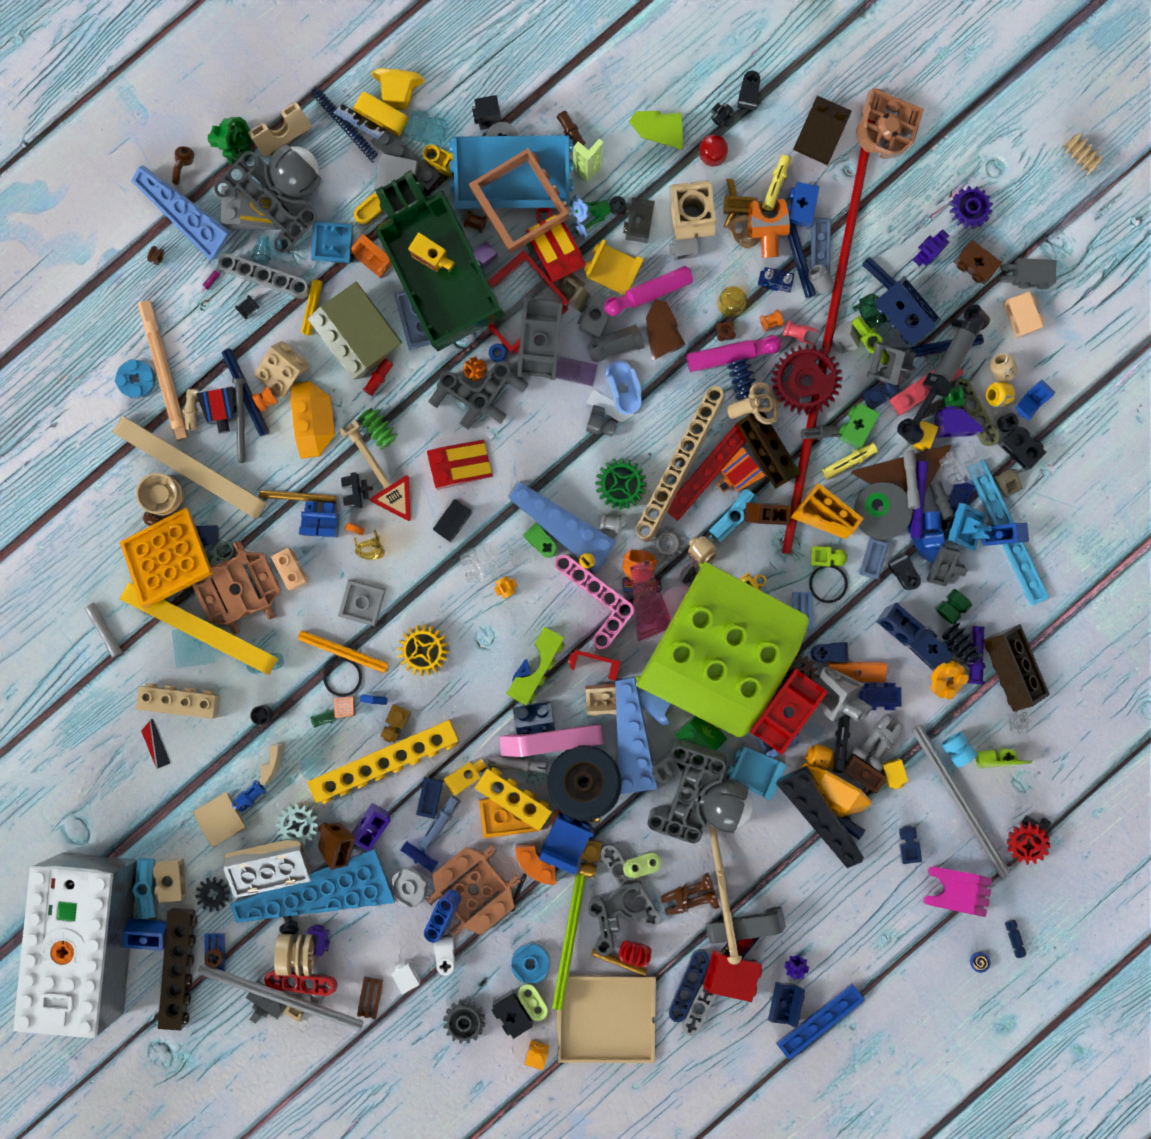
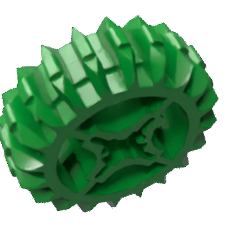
(634, 474)

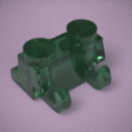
(869, 312)

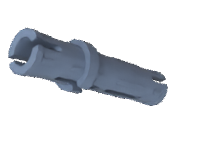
(442, 818)

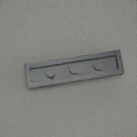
(392, 146)

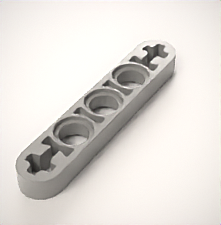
(631, 895)

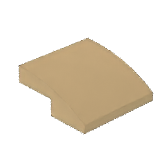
(270, 769)
(219, 819)

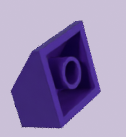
(955, 423)

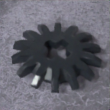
(208, 901)

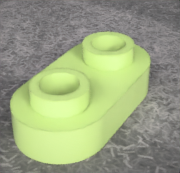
(643, 865)
(532, 1001)

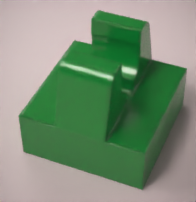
(954, 398)

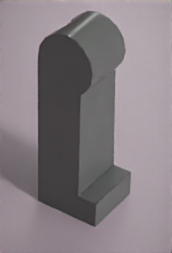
(615, 343)

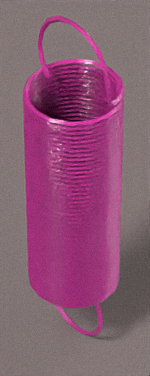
(211, 279)

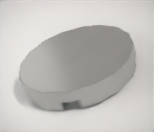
(409, 887)

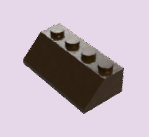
(1016, 668)

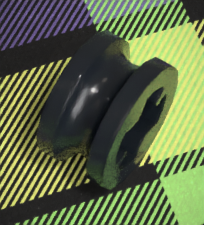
(614, 200)

